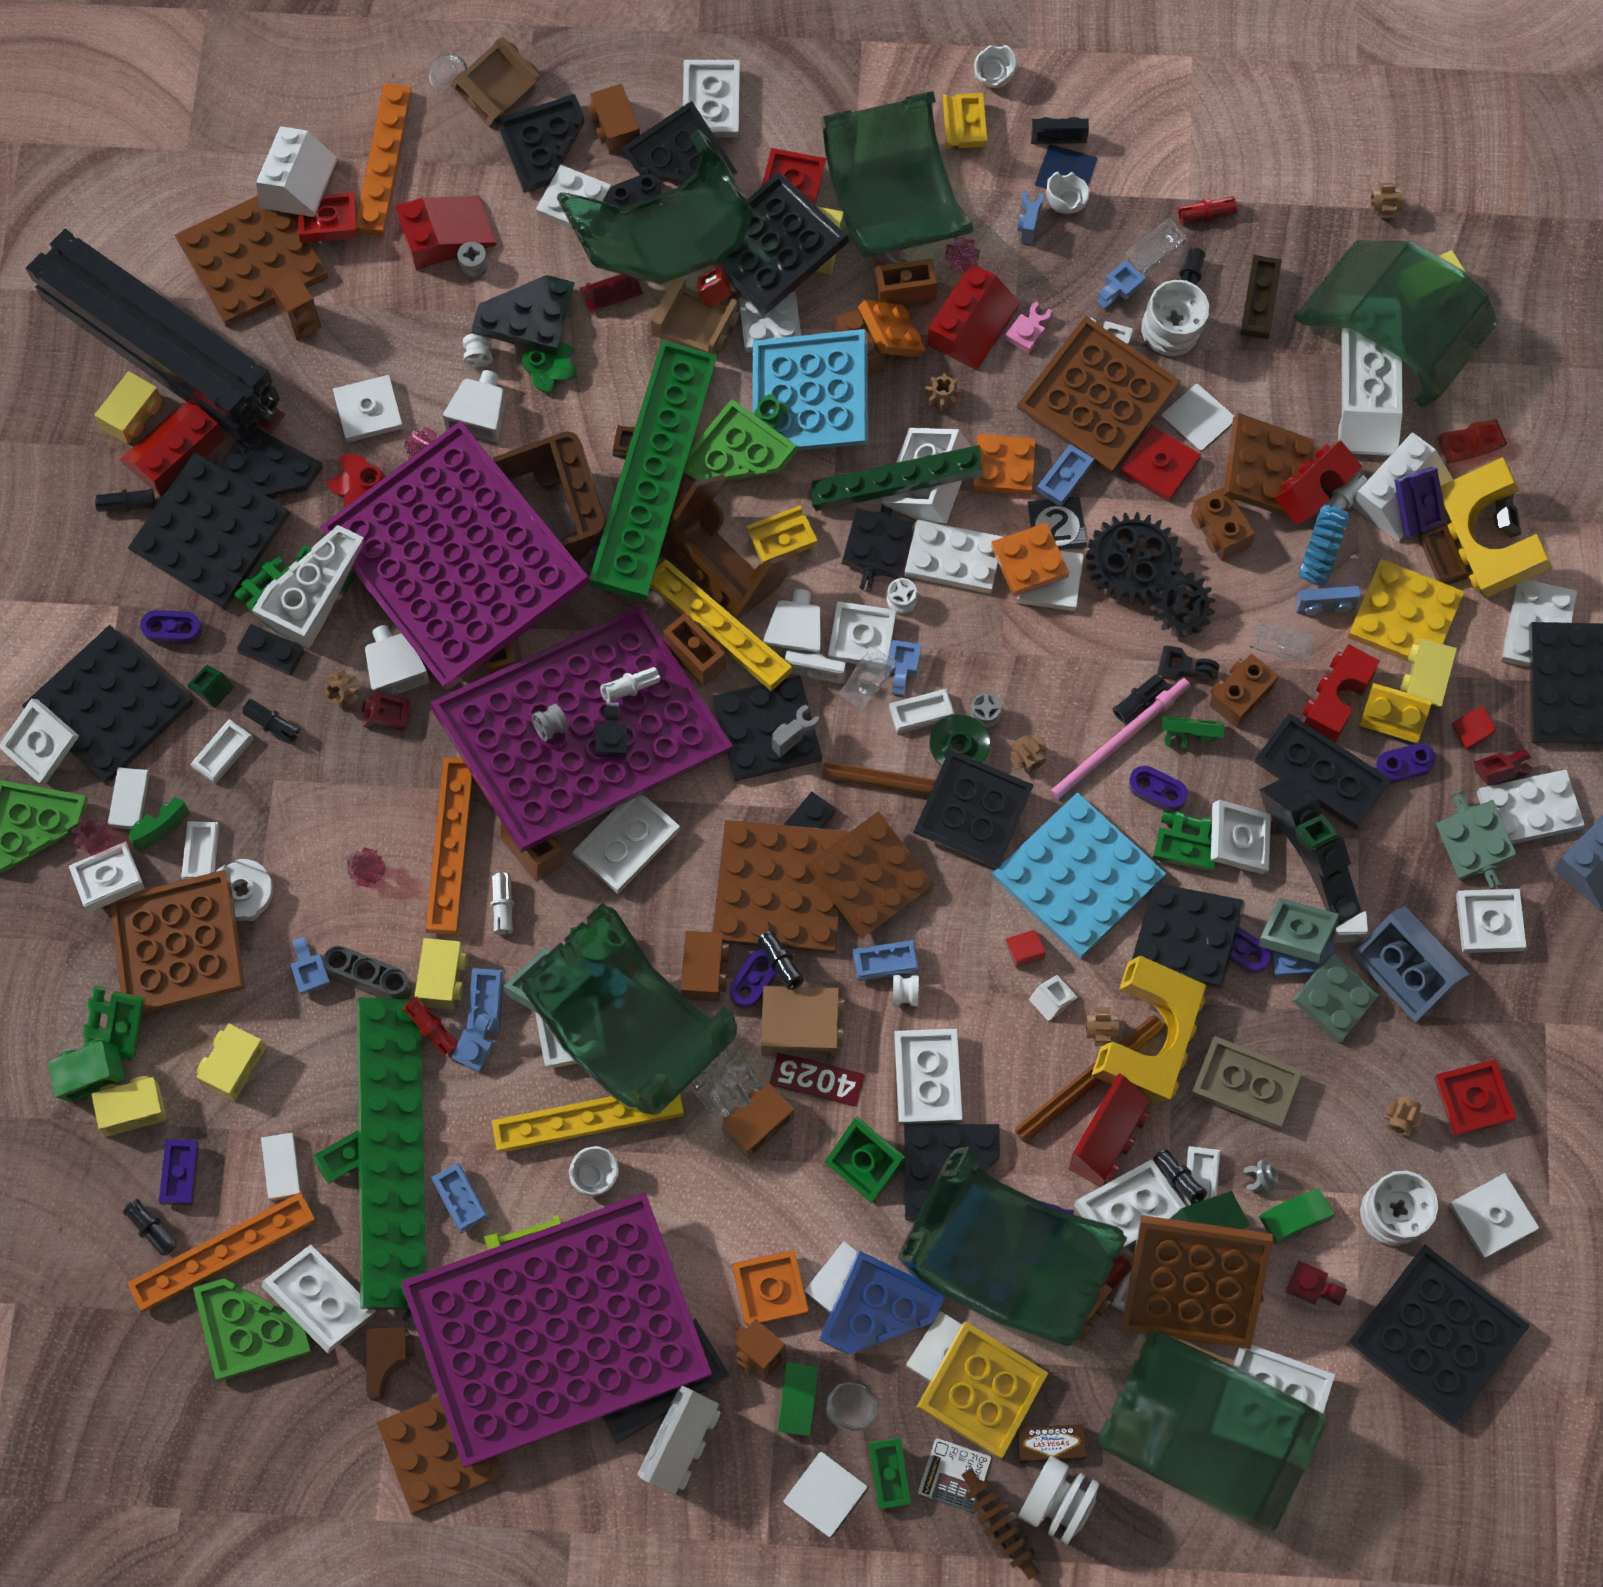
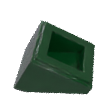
(210, 685)
(1316, 833)

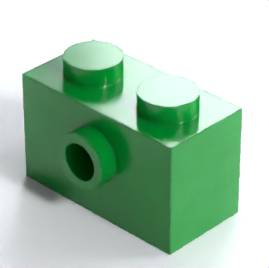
(86, 1070)

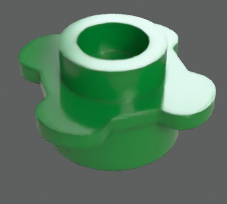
(768, 403)

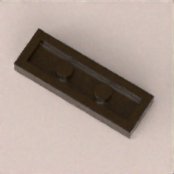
(1260, 296)

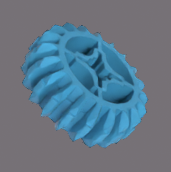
(1324, 545)

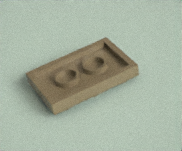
(1247, 1082)

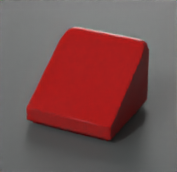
(713, 286)
(1474, 727)
(1025, 948)

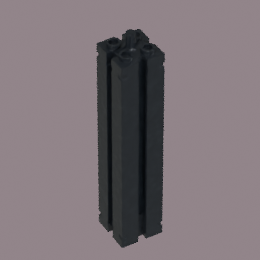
(154, 334)

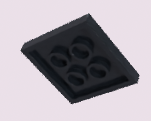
(750, 720)
(973, 808)
(1190, 932)

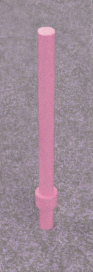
(1163, 702)

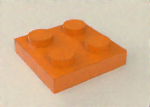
(892, 328)
(1006, 464)
(1029, 559)
(770, 1288)

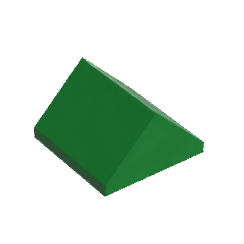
(865, 1160)

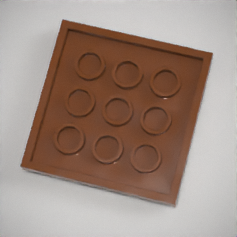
(245, 254)
(1098, 394)
(771, 889)
(178, 942)
(1196, 1281)

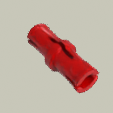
(1207, 209)
(430, 1025)

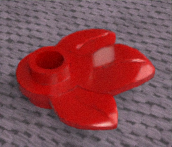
(353, 480)

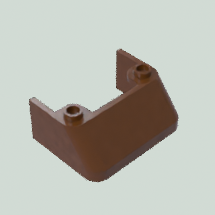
(564, 462)
(710, 562)

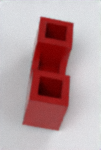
(1303, 494)
(1350, 672)

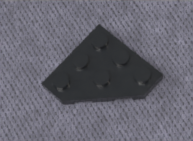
(540, 139)
(668, 149)
(527, 315)
(270, 465)
(929, 1148)

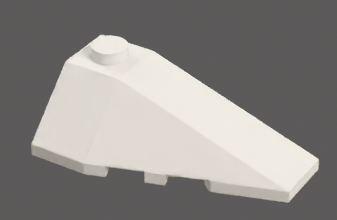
(307, 591)

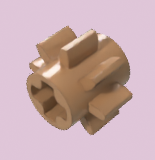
(1386, 200)
(943, 392)
(341, 688)
(1028, 753)
(1102, 1026)
(1404, 1116)

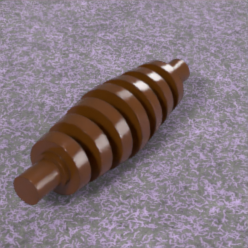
(977, 1489)

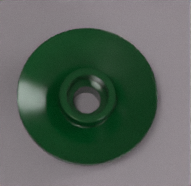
(959, 730)

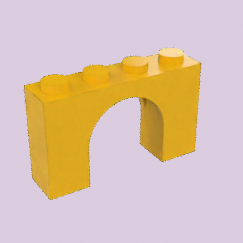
(1492, 568)
(1178, 1002)

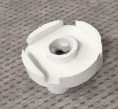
(258, 883)

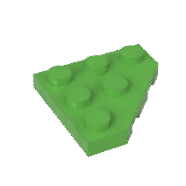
(738, 447)
(34, 820)
(246, 1330)

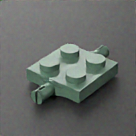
(1476, 840)

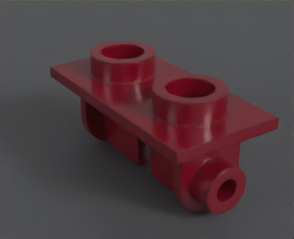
(610, 291)

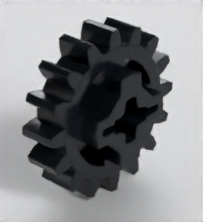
(1189, 612)

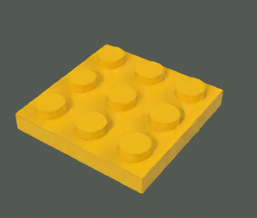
(1404, 609)
(982, 1390)

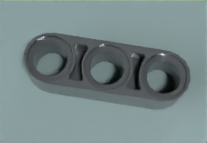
(357, 964)

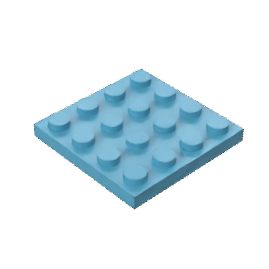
(821, 383)
(1078, 875)

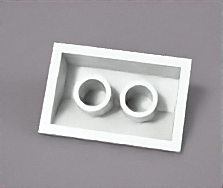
(295, 173)
(1378, 496)
(935, 502)
(679, 1440)

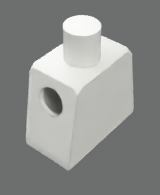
(478, 406)
(795, 626)
(393, 663)

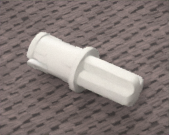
(629, 684)
(502, 904)

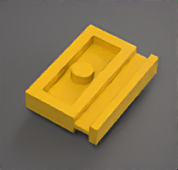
(965, 120)
(782, 534)
(1395, 713)

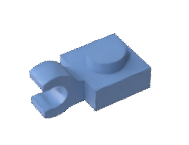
(1028, 222)
(1121, 281)
(907, 659)
(309, 970)
(473, 1045)

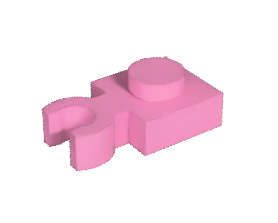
(1028, 330)

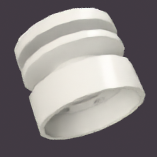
(1175, 317)
(1416, 1208)
(1059, 1500)

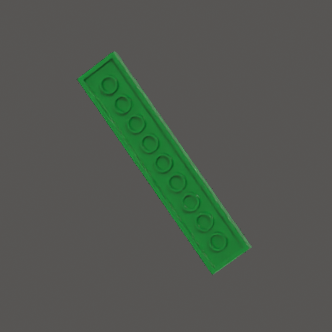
(652, 471)
(389, 1152)

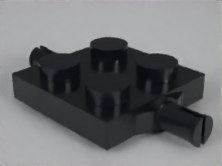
(876, 544)

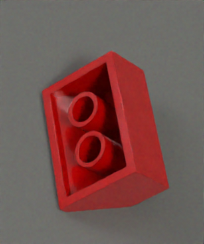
(972, 317)
(170, 444)
(1110, 1132)

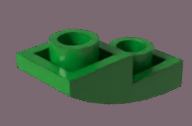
(150, 831)
(1296, 1215)
(797, 1398)

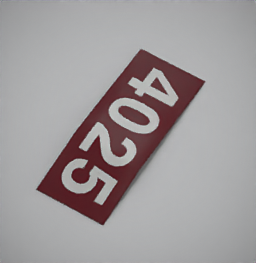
(817, 1079)

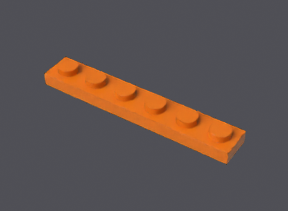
(383, 159)
(449, 847)
(221, 1252)

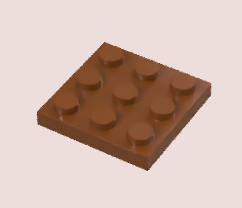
(1261, 460)
(869, 874)
(428, 1457)

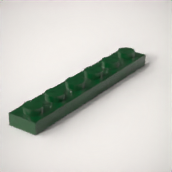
(898, 478)

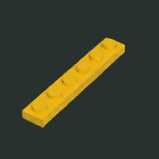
(720, 625)
(572, 1122)

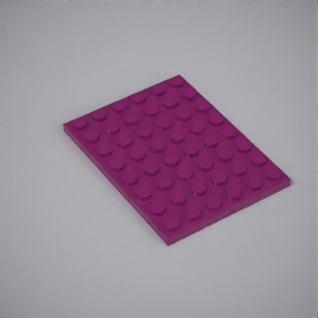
(457, 555)
(560, 783)
(555, 1330)

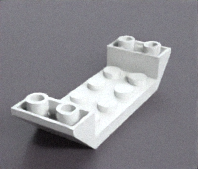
(1370, 396)

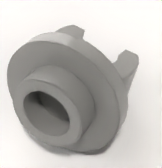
(1266, 1176)

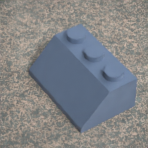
(1584, 865)
(1410, 963)

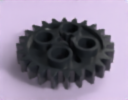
(1108, 550)

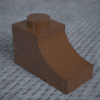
(386, 1353)

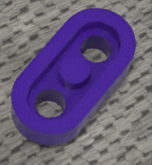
(172, 626)
(1407, 764)
(1159, 786)
(1244, 947)
(752, 980)

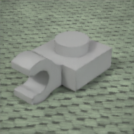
(789, 735)

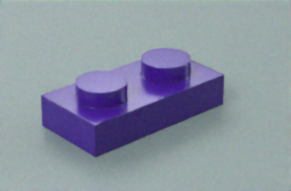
(179, 1172)

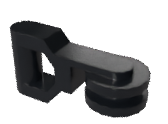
(1205, 668)

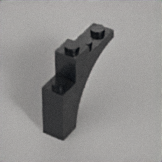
(1327, 865)

